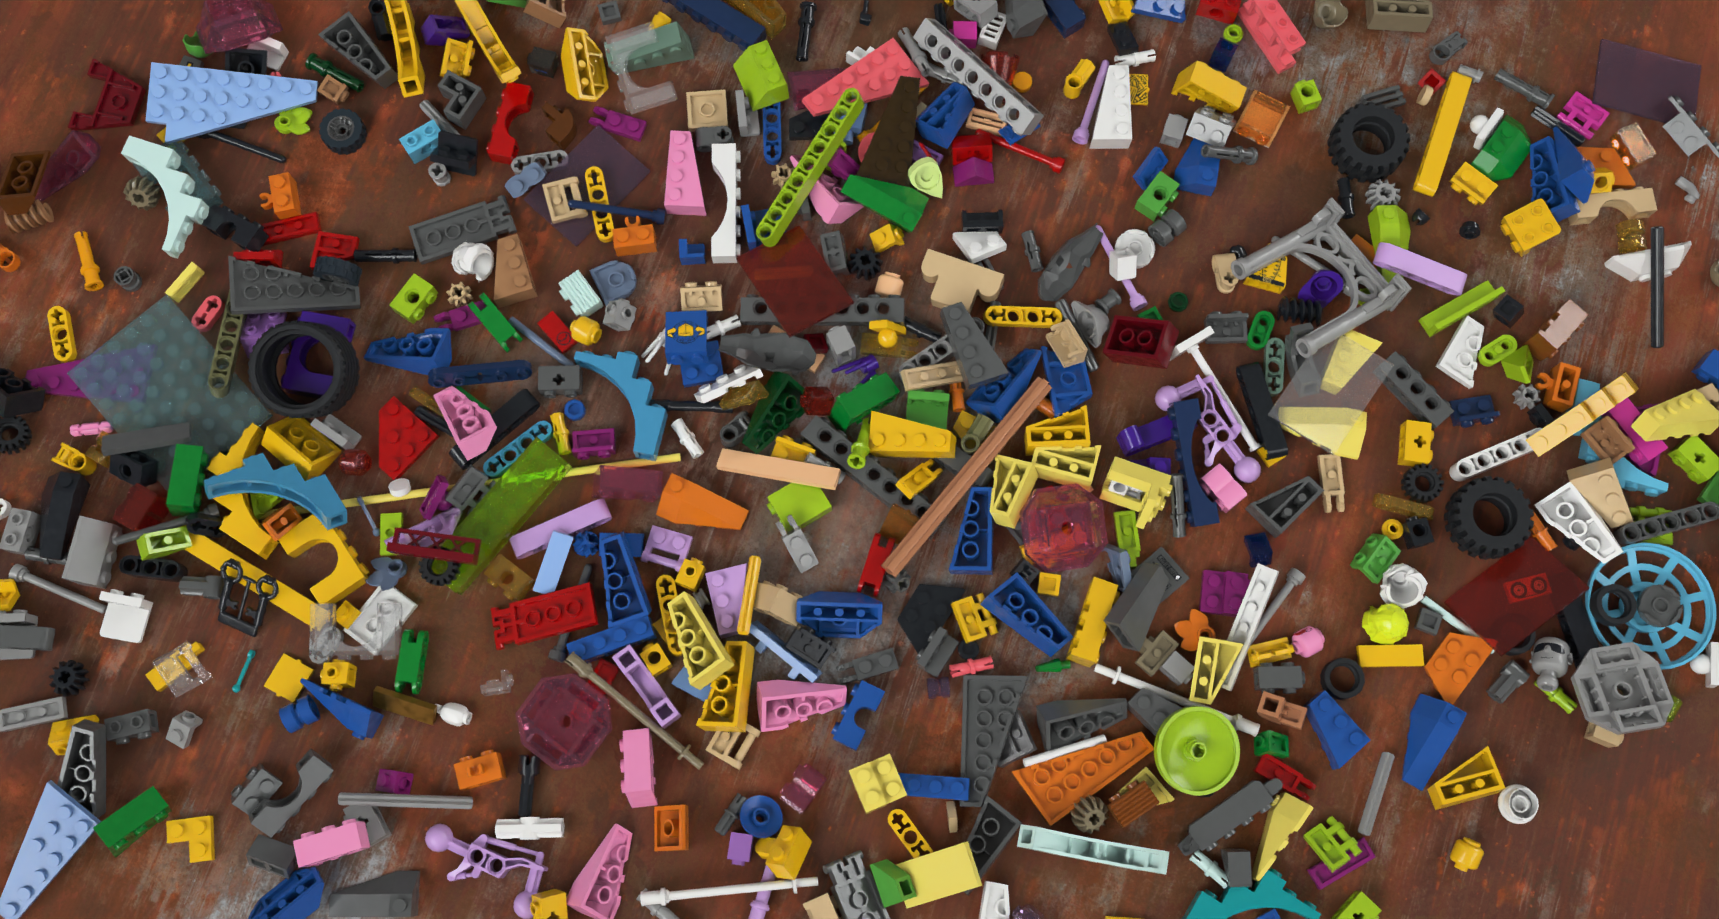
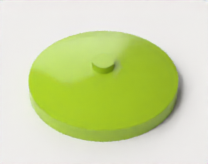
(1196, 750)

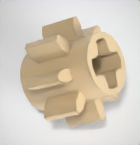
(782, 170)
(457, 289)

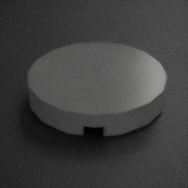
(1659, 605)

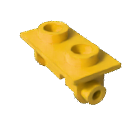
(1269, 651)

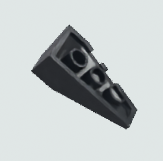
(247, 62)
(60, 510)

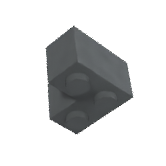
(464, 99)

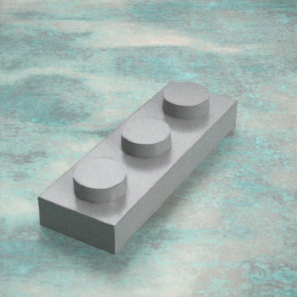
(33, 714)

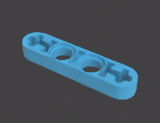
(516, 446)

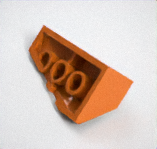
(691, 504)

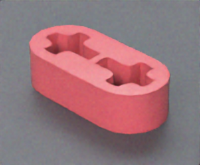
(208, 313)

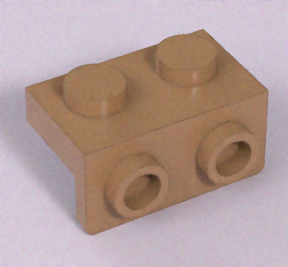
(1607, 440)

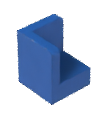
(691, 253)

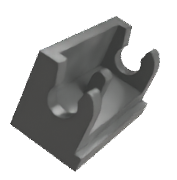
(835, 252)
(272, 856)

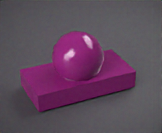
(843, 165)
(436, 498)

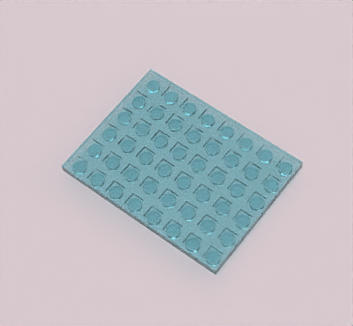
(159, 377)

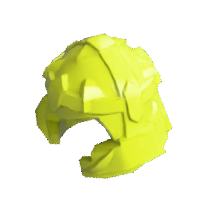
(1386, 623)

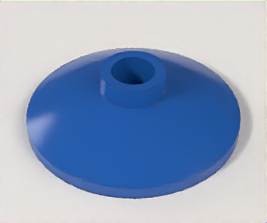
(761, 807)

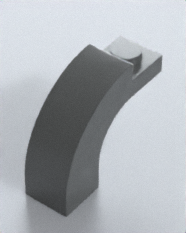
(1293, 358)

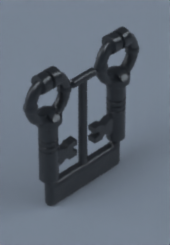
(225, 600)

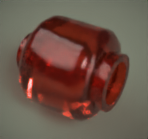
(355, 462)

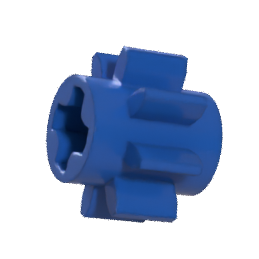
(586, 543)

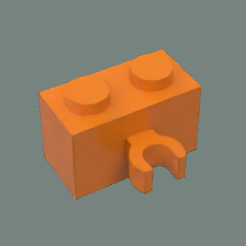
(283, 196)
(634, 238)
(1559, 386)
(479, 771)

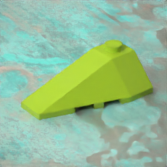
(1390, 226)

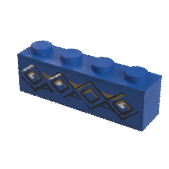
(613, 639)

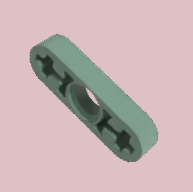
(1268, 352)

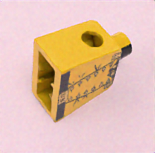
(1270, 278)

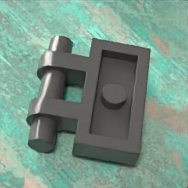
(467, 487)

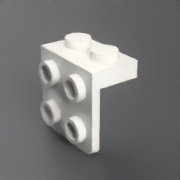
(125, 616)

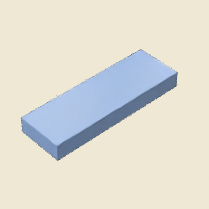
(553, 562)

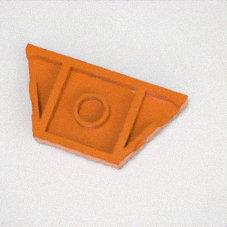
(1611, 160)
(1456, 663)

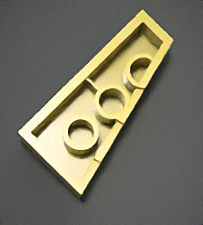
(1677, 417)

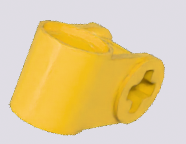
(72, 458)

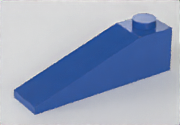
(1573, 167)
(1001, 395)
(351, 714)
(1429, 737)

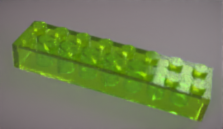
(505, 509)

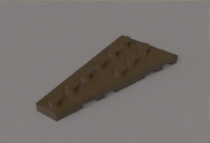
(893, 141)

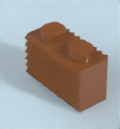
(1132, 803)

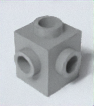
(619, 315)

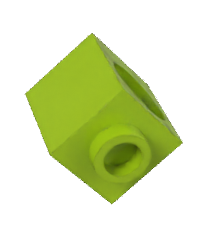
(1302, 102)

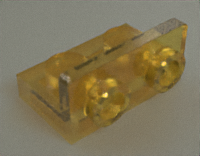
(743, 395)

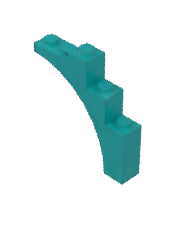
(1263, 894)

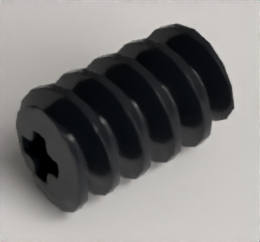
(1299, 309)

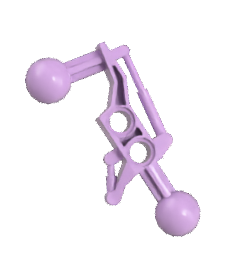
(1246, 468)
(440, 838)

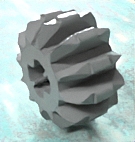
(1382, 194)

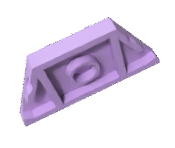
(442, 523)

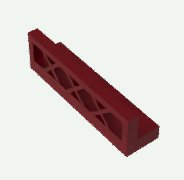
(431, 553)

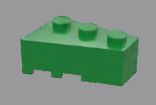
(186, 480)
(132, 821)

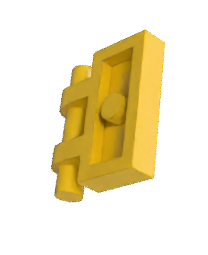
(969, 619)

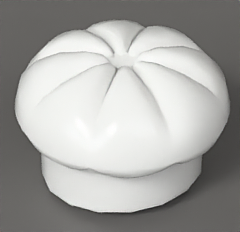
(1518, 804)

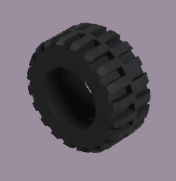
(1385, 126)
(1509, 502)

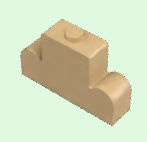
(959, 280)

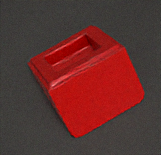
(1433, 80)

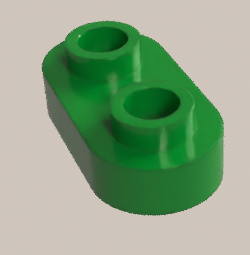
(1259, 331)

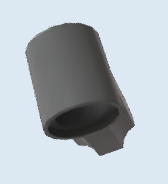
(208, 586)
(1510, 678)

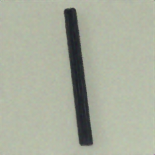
(1657, 286)

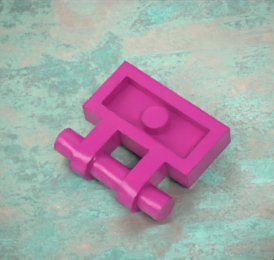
(1584, 110)

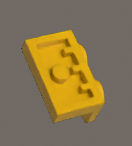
(1472, 183)
(790, 450)

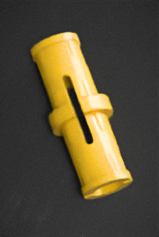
(561, 433)

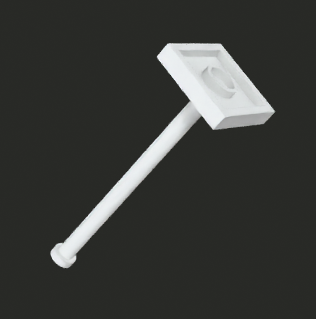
(1191, 346)

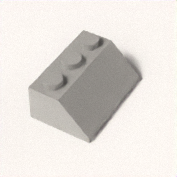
(92, 553)

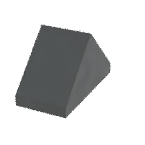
(1237, 866)

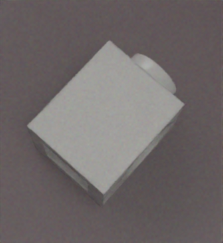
(1173, 130)
(1177, 669)

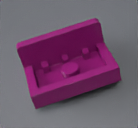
(594, 443)

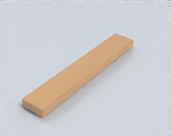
(778, 469)

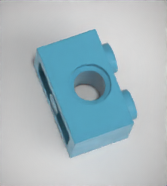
(421, 141)

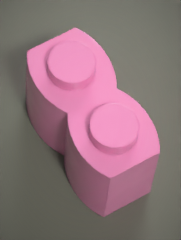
(1222, 488)

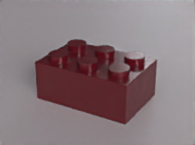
(1141, 341)

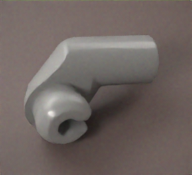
(1689, 187)

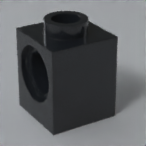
(1508, 311)
(1413, 541)

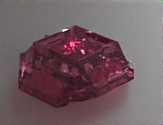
(235, 24)
(1042, 527)
(542, 721)

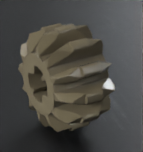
(142, 193)
(1089, 814)

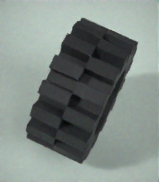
(22, 438)
(1434, 483)
(438, 579)

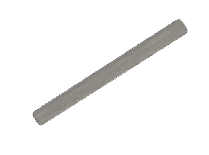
(405, 800)

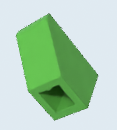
(892, 883)

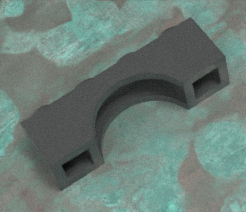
(272, 814)

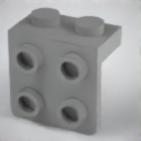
(1211, 126)
(17, 618)

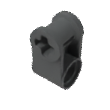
(712, 135)
(737, 427)

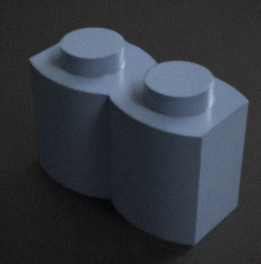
(521, 183)

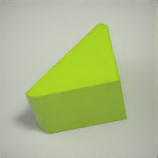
(1519, 365)

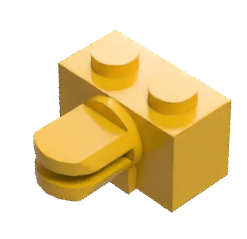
(786, 852)

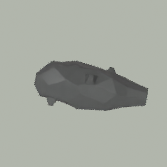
(1077, 251)
(770, 351)

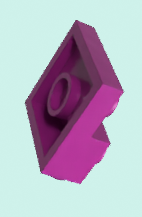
(1222, 592)

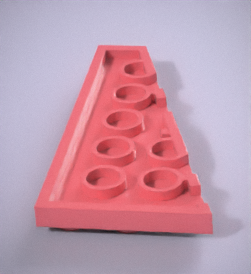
(872, 76)

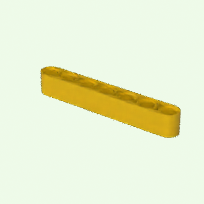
(1442, 134)

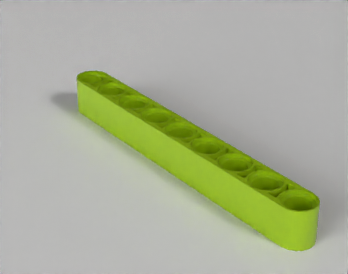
(809, 177)

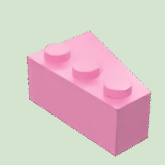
(638, 767)
(331, 843)

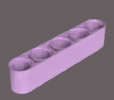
(1420, 269)
(570, 523)

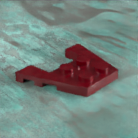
(117, 103)

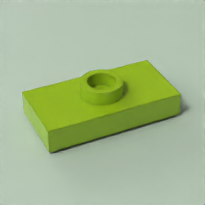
(388, 522)

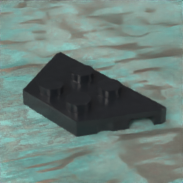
(927, 612)

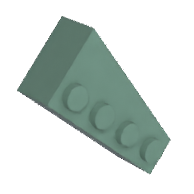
(672, 47)

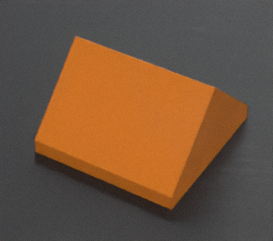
(671, 828)

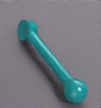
(236, 688)

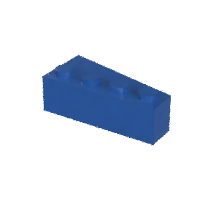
(1027, 614)

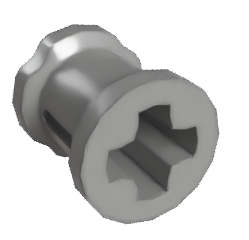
(439, 174)

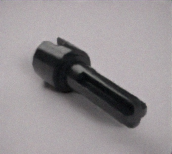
(528, 774)

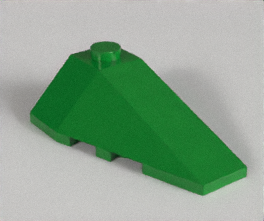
(891, 201)

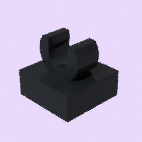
(1025, 570)

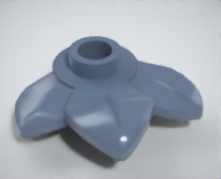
(387, 572)

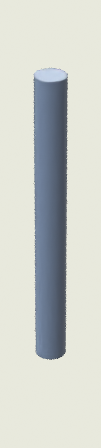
(540, 342)

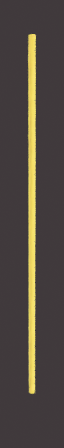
(423, 492)

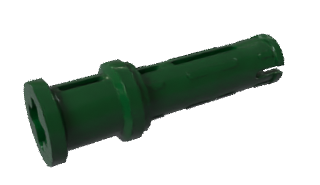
(327, 67)

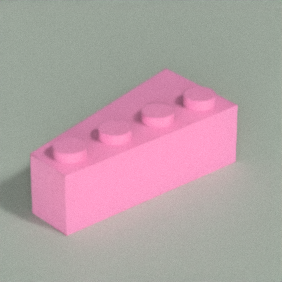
(683, 184)

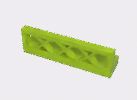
(1460, 307)

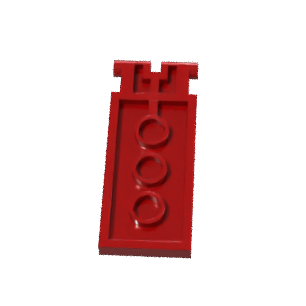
(545, 616)

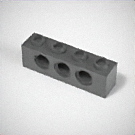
(1416, 402)

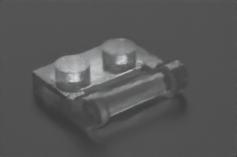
(176, 674)

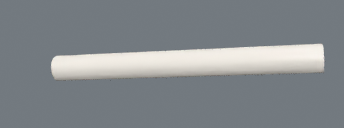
(1035, 759)

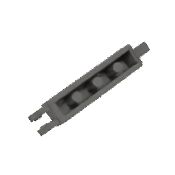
(1228, 815)

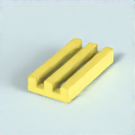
(185, 282)

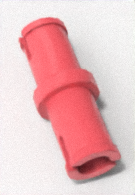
(971, 666)

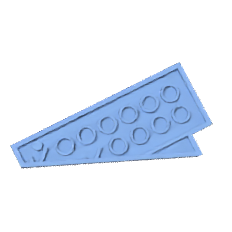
(207, 100)

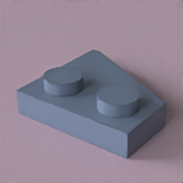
(1119, 566)

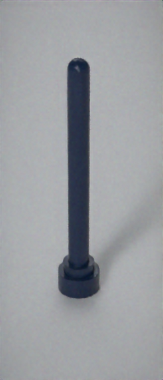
(656, 215)

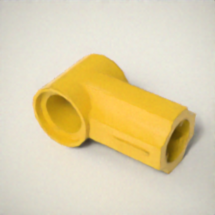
(1078, 78)

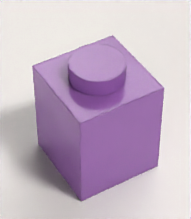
(740, 848)

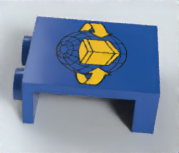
(686, 337)

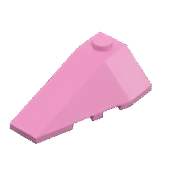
(828, 199)
(467, 421)
(789, 701)
(599, 883)

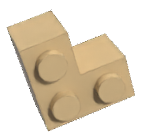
(776, 602)

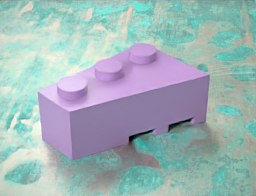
(726, 594)

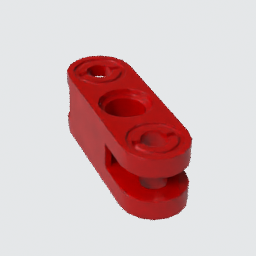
(873, 572)

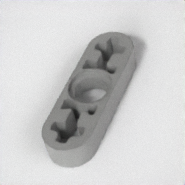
(534, 157)

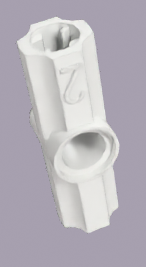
(529, 828)

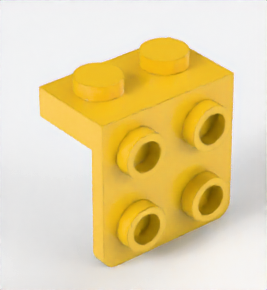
(1530, 226)

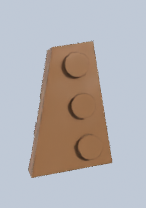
(547, 10)
(512, 273)

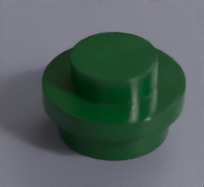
(1178, 302)

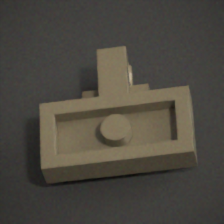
(1155, 652)

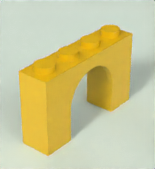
(348, 574)

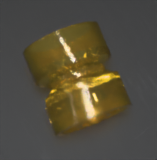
(1631, 236)
(94, 451)

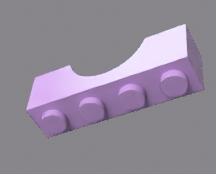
(647, 686)

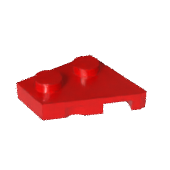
(334, 246)

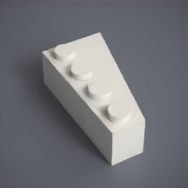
(1113, 117)

